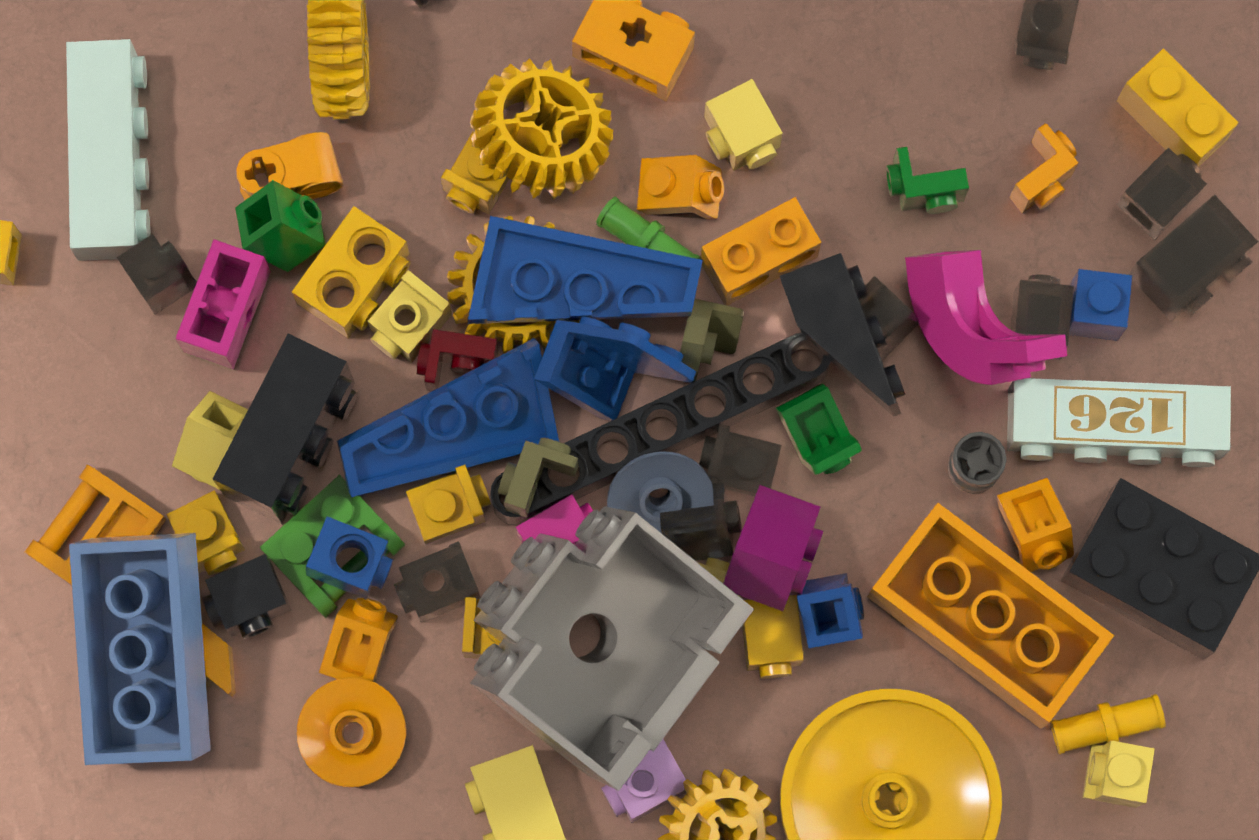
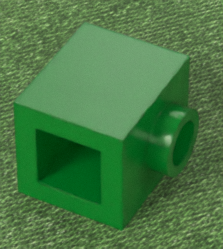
(280, 225)

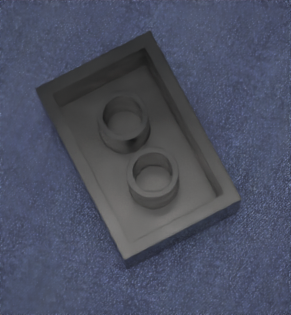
(286, 430)
(1162, 569)

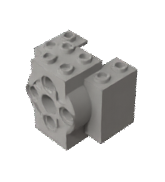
(650, 659)

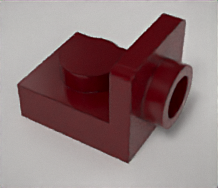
(460, 350)

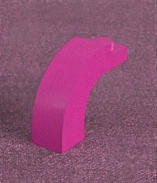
(962, 327)

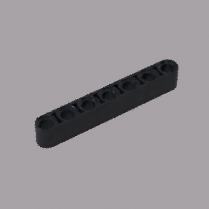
(680, 409)

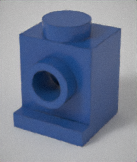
(831, 610)

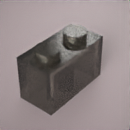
(1193, 259)

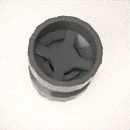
(983, 454)

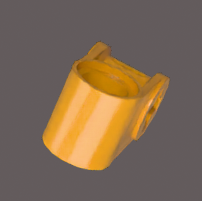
(301, 164)

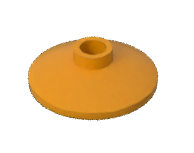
(323, 726)

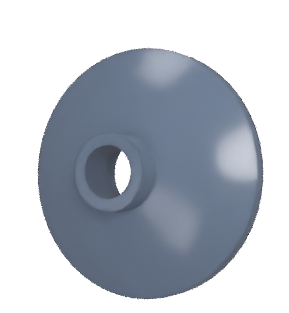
(681, 475)

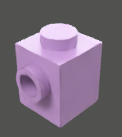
(648, 785)

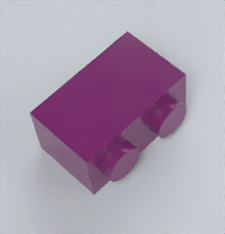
(772, 547)

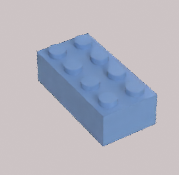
(140, 649)

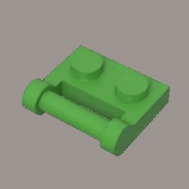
(295, 540)

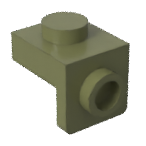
(521, 480)

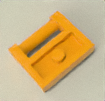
(120, 517)

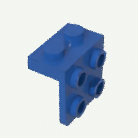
(597, 363)

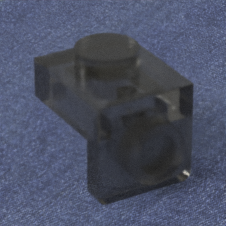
(1045, 32)

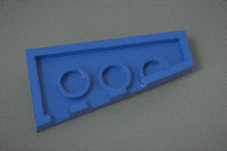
(565, 276)
(460, 423)

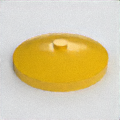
(890, 771)

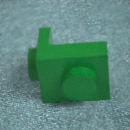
(934, 191)
(818, 431)

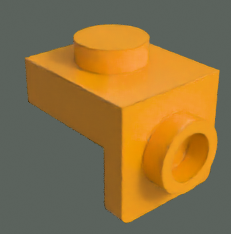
(1044, 183)
(680, 186)

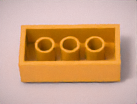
(990, 616)

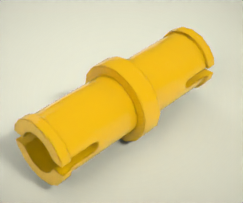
(1108, 723)

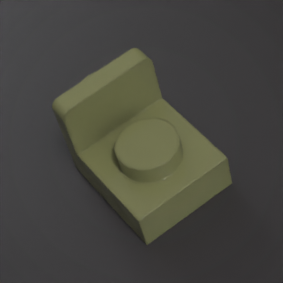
(710, 329)

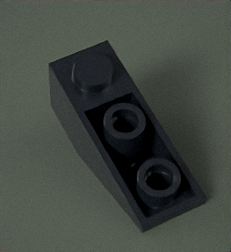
(832, 319)

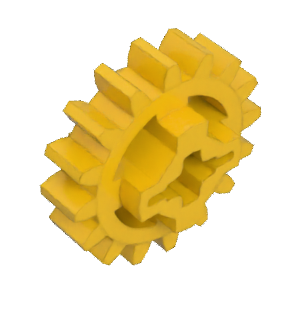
(736, 819)

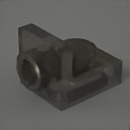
(739, 461)
(704, 530)

